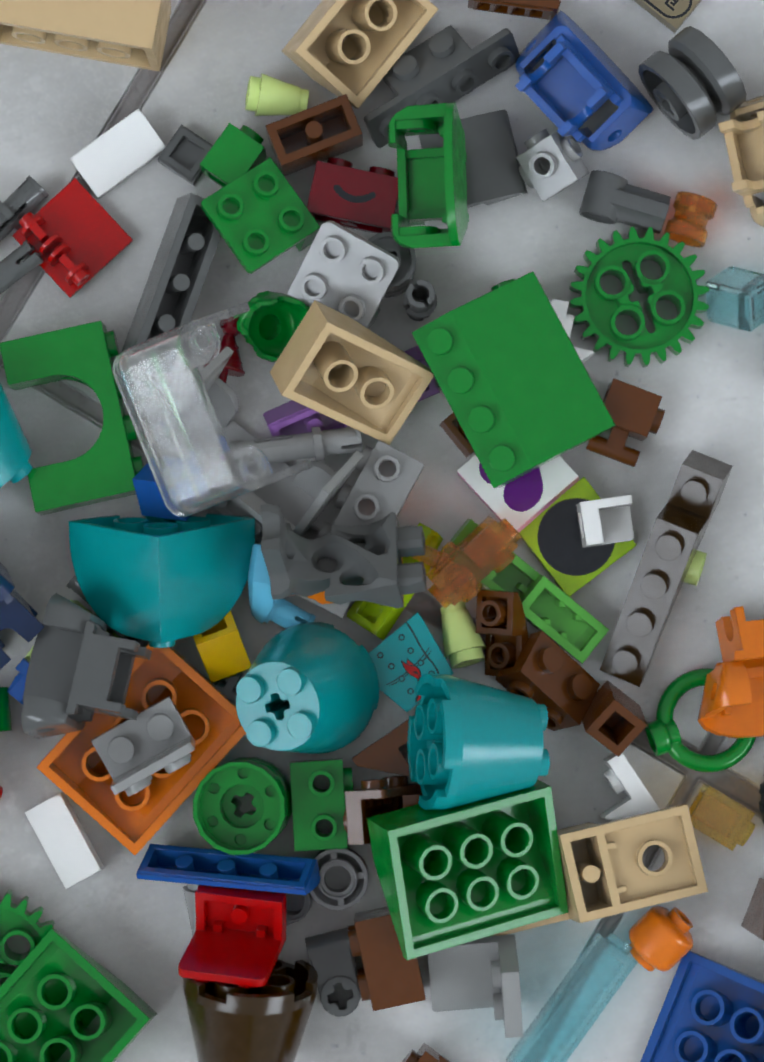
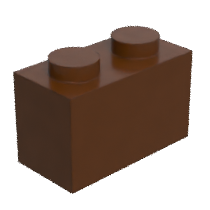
(314, 135)

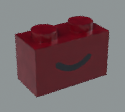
(353, 196)

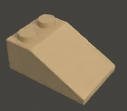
(350, 373)

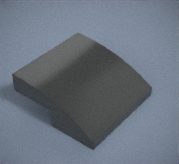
(491, 158)

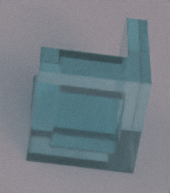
(736, 298)

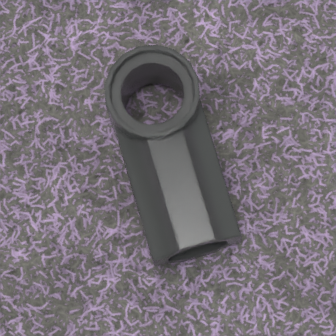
(613, 200)

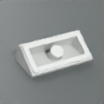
(118, 153)
(64, 840)

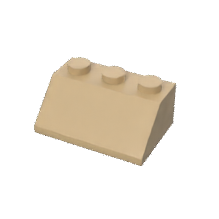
(356, 42)

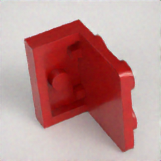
(235, 936)

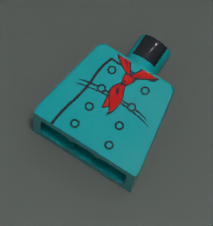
(405, 659)

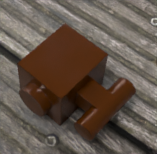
(635, 416)

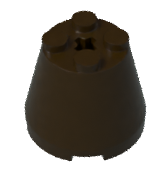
(252, 1022)

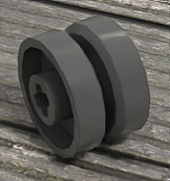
(692, 82)

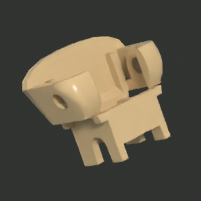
(746, 153)

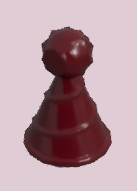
(234, 364)

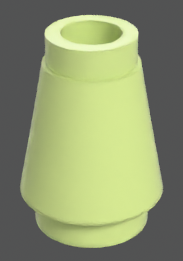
(274, 97)
(460, 640)

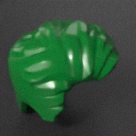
(271, 323)

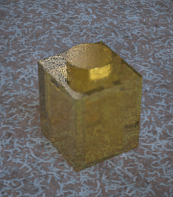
(721, 818)

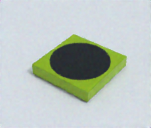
(557, 542)

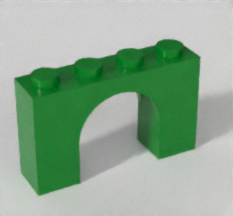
(83, 356)

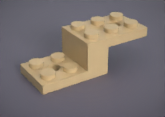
(607, 870)

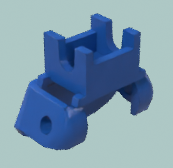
(577, 83)

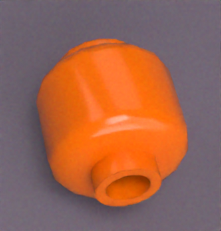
(661, 938)

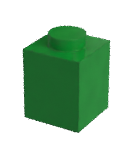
(233, 155)

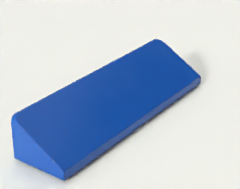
(221, 869)

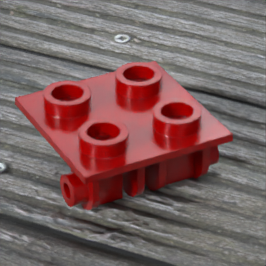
(73, 237)

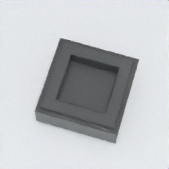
(185, 154)

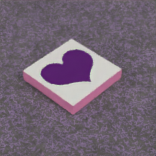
(524, 497)

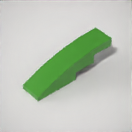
(545, 604)

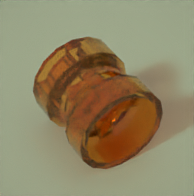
(690, 219)

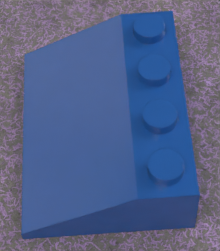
(709, 1016)

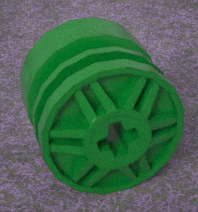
(218, 811)

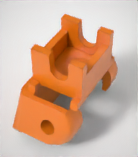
(735, 689)

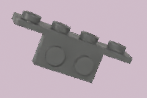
(439, 73)

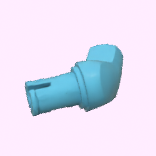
(261, 602)

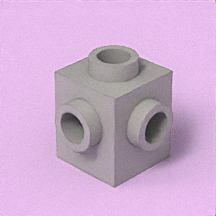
(551, 163)

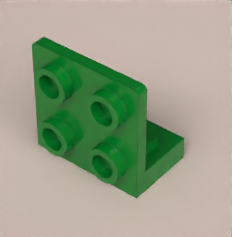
(260, 216)

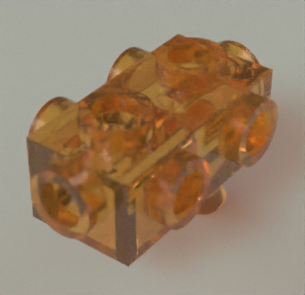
(462, 567)

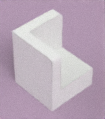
(605, 521)

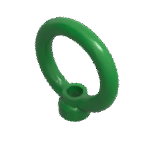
(665, 737)

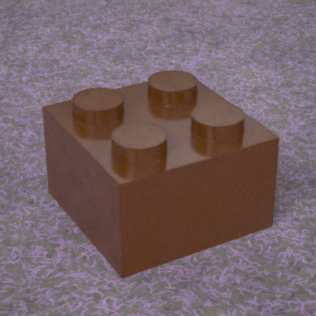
(386, 974)

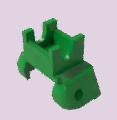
(430, 179)

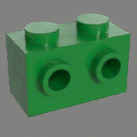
(315, 804)

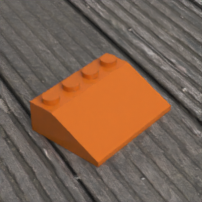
(83, 776)

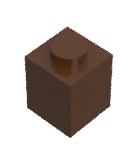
(613, 718)

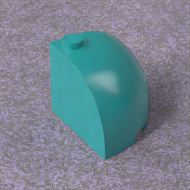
(160, 573)

